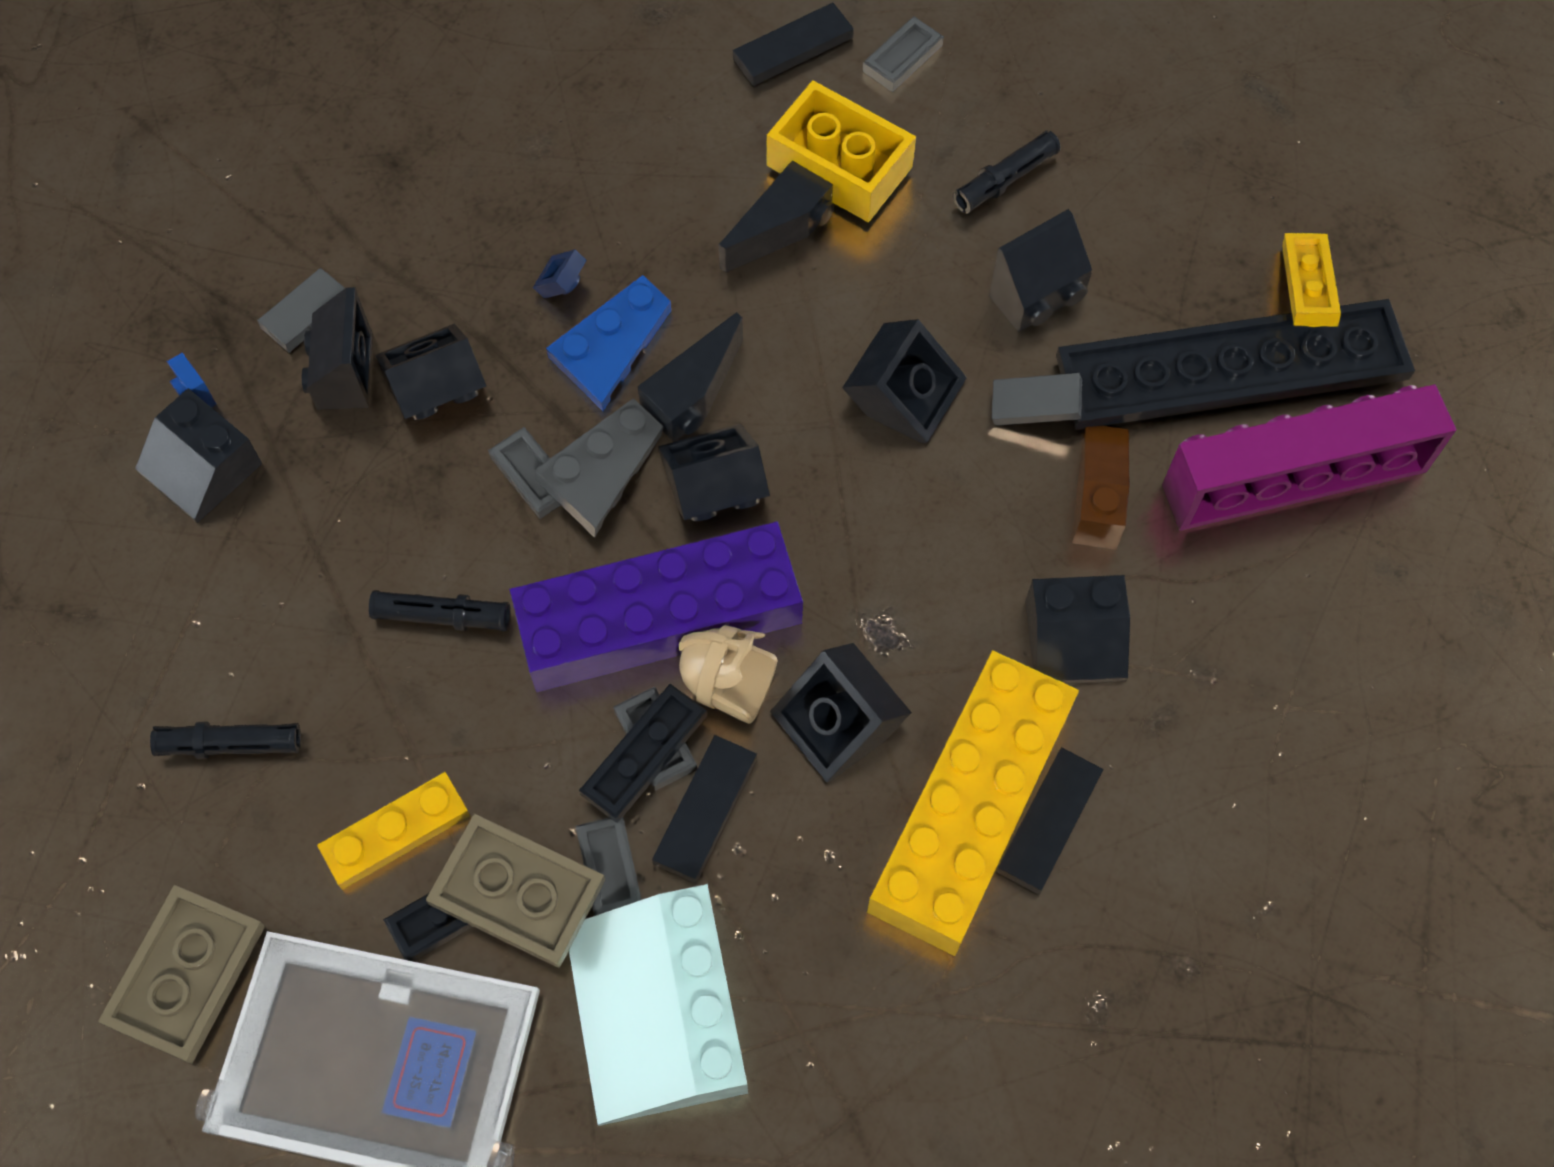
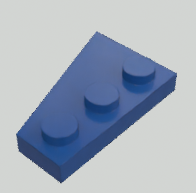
(606, 343)

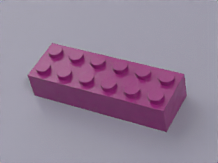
(1307, 456)

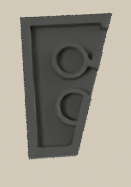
(600, 463)

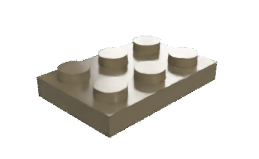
(516, 890)
(182, 974)

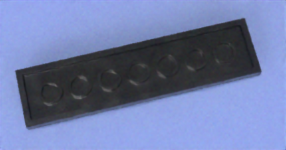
(1235, 364)

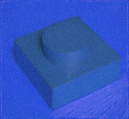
(187, 378)

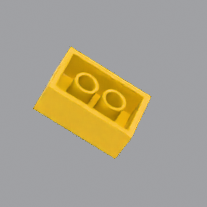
(844, 146)

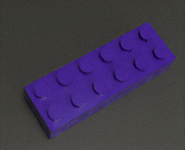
(646, 604)

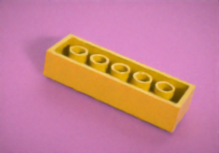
(972, 803)

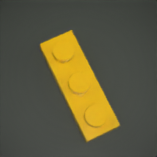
(1311, 280)
(393, 830)

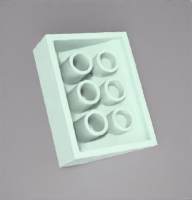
(656, 1007)

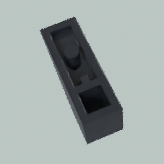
(779, 218)
(687, 386)

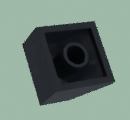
(1041, 272)
(339, 354)
(431, 372)
(905, 380)
(195, 455)
(714, 472)
(1080, 628)
(839, 710)

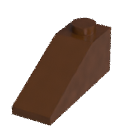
(1102, 487)

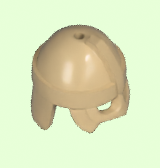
(727, 670)

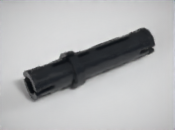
(994, 179)
(458, 611)
(209, 739)

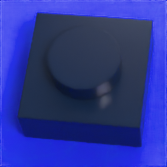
(560, 274)

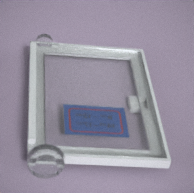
(371, 1059)

